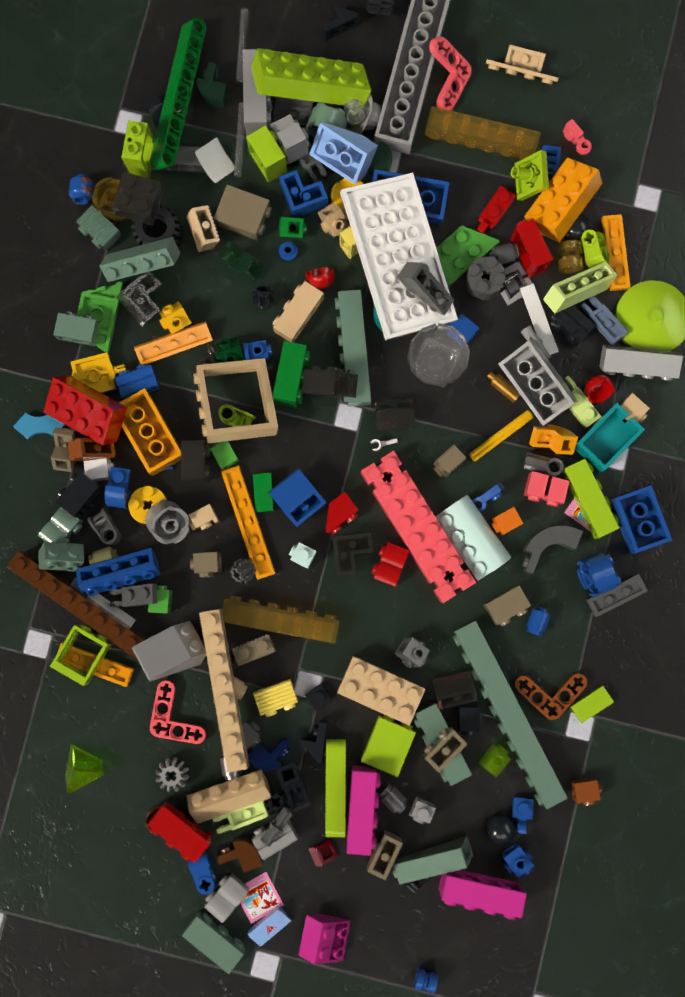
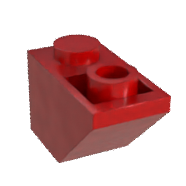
(340, 511)

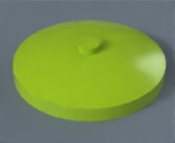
(652, 316)

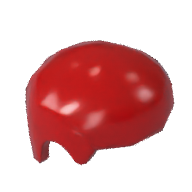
(320, 277)
(598, 389)

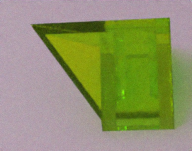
(81, 769)

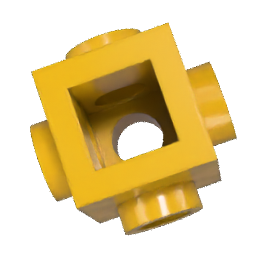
(174, 318)

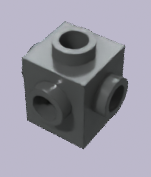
(412, 652)

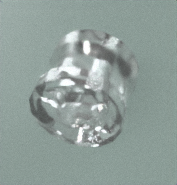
(354, 111)

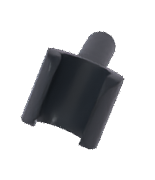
(415, 886)

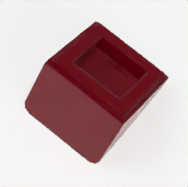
(323, 852)

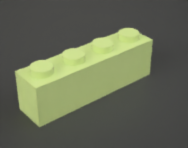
(580, 287)

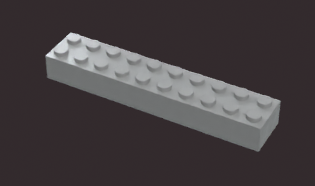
(410, 75)

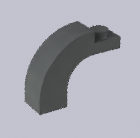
(558, 535)

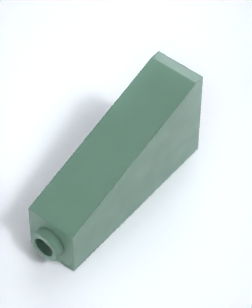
(434, 861)

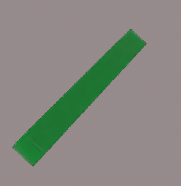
(178, 94)

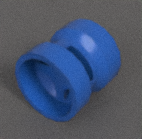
(426, 980)

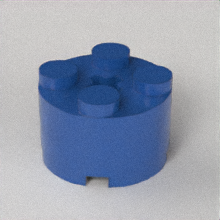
(598, 574)

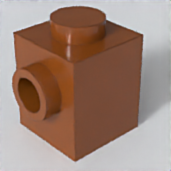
(586, 790)

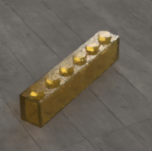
(481, 133)
(280, 620)

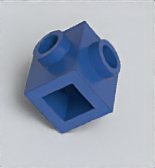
(517, 860)

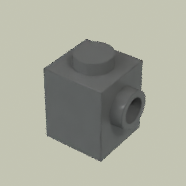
(251, 734)

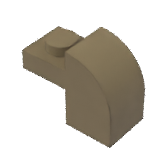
(60, 454)

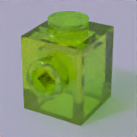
(495, 760)

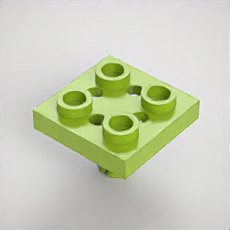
(527, 175)

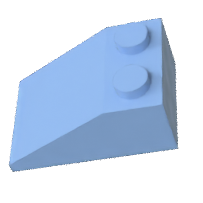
(343, 151)

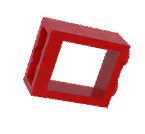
(532, 248)

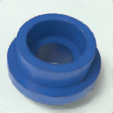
(288, 256)

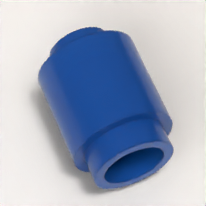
(538, 621)

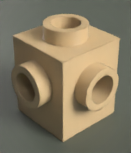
(333, 219)

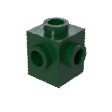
(229, 350)

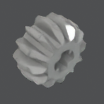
(179, 776)

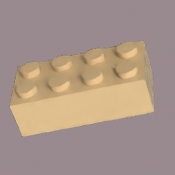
(381, 690)

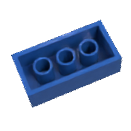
(432, 193)

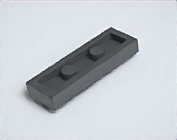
(621, 594)

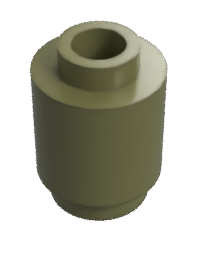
(102, 555)

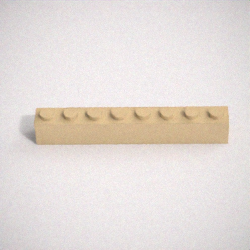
(224, 690)

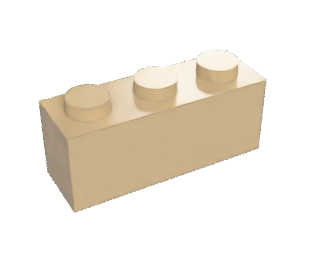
(298, 311)

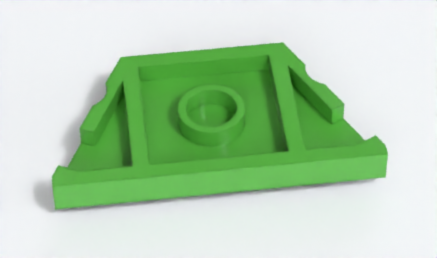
(462, 250)
(104, 307)

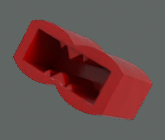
(391, 564)

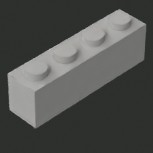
(641, 362)

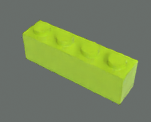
(590, 499)

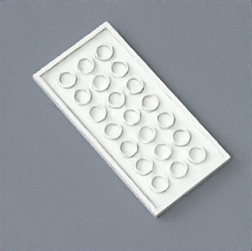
(389, 232)

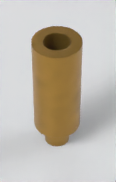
(504, 386)

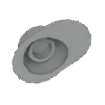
(372, 114)

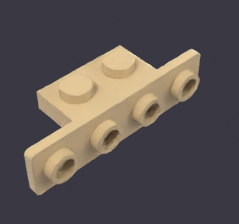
(525, 62)

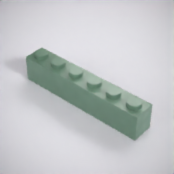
(354, 343)

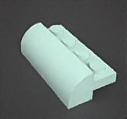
(473, 537)

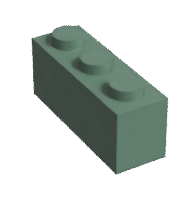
(214, 941)

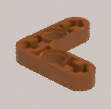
(554, 700)

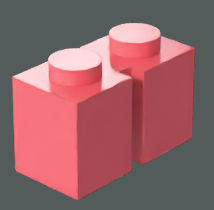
(555, 491)

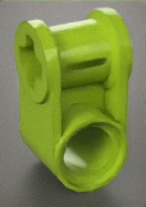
(594, 248)
(238, 416)

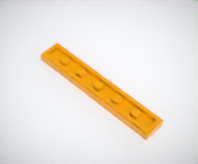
(248, 522)

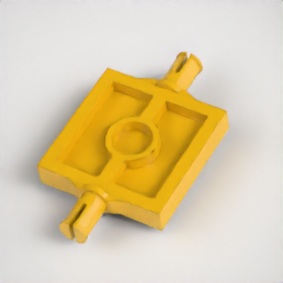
(97, 372)

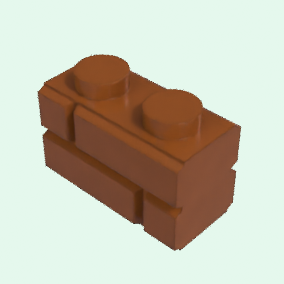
(87, 449)

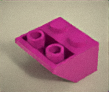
(324, 939)

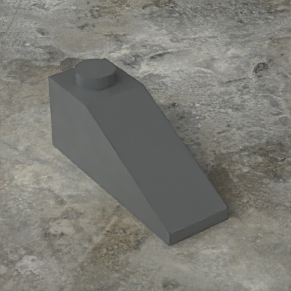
(425, 286)

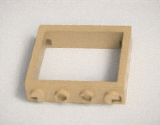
(241, 432)

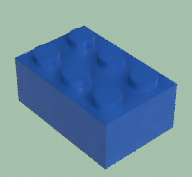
(640, 520)

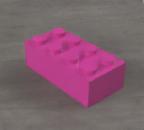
(361, 810)
(482, 892)

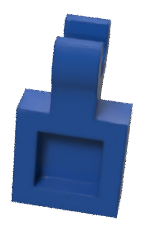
(493, 494)
(522, 809)

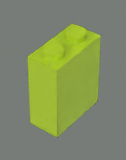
(388, 745)

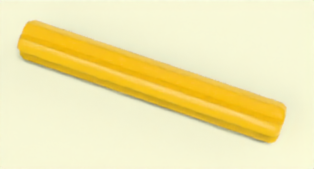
(501, 435)

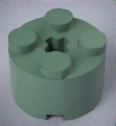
(325, 114)

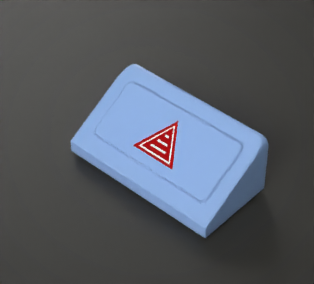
(269, 926)

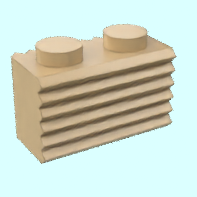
(203, 228)

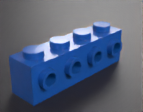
(117, 572)

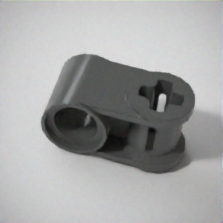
(102, 525)

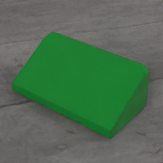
(262, 498)

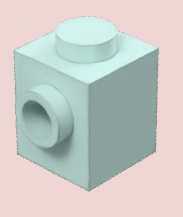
(302, 555)

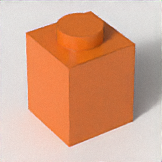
(506, 521)

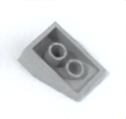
(170, 651)

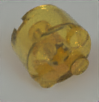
(102, 198)

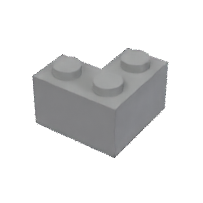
(291, 138)

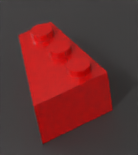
(180, 832)

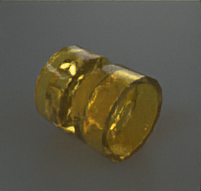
(570, 253)

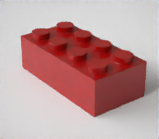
(85, 409)

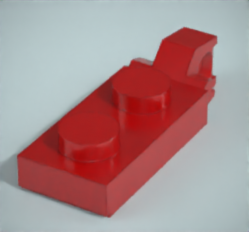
(495, 209)

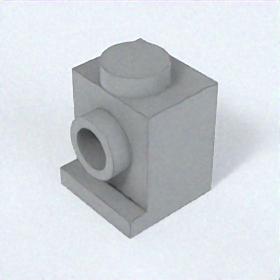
(422, 810)

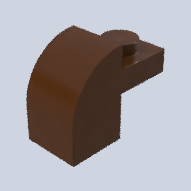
(244, 850)

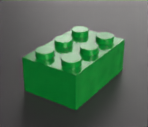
(290, 374)

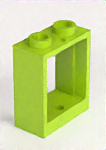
(138, 152)
(68, 670)

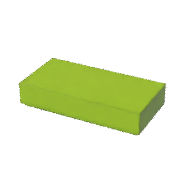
(591, 704)

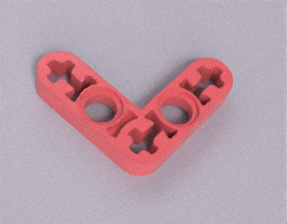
(455, 72)
(165, 718)

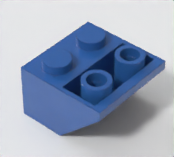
(297, 497)

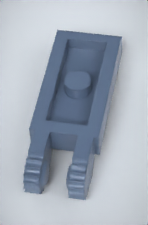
(604, 321)

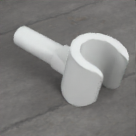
(383, 443)

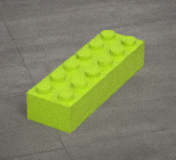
(309, 77)

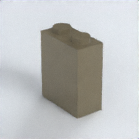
(242, 212)

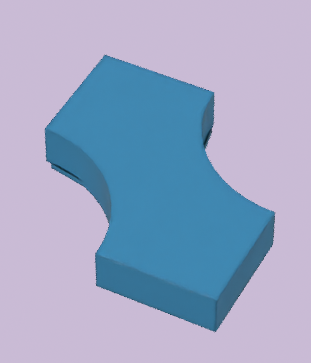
(31, 426)

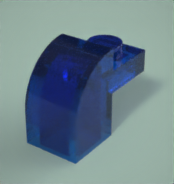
(268, 760)

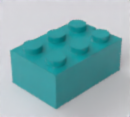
(608, 438)

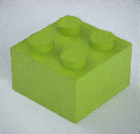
(267, 154)

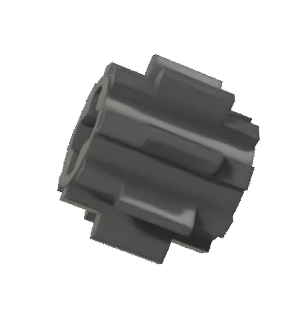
(243, 570)

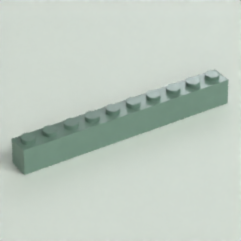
(510, 715)

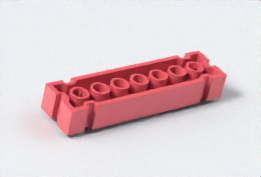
(417, 527)

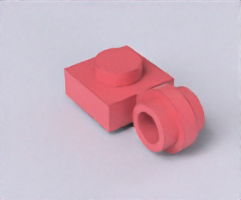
(574, 134)

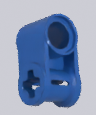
(201, 871)

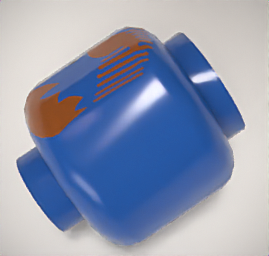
(81, 189)

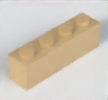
(228, 796)

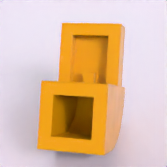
(554, 437)

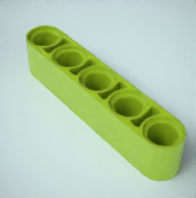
(335, 787)

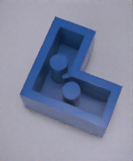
(302, 199)

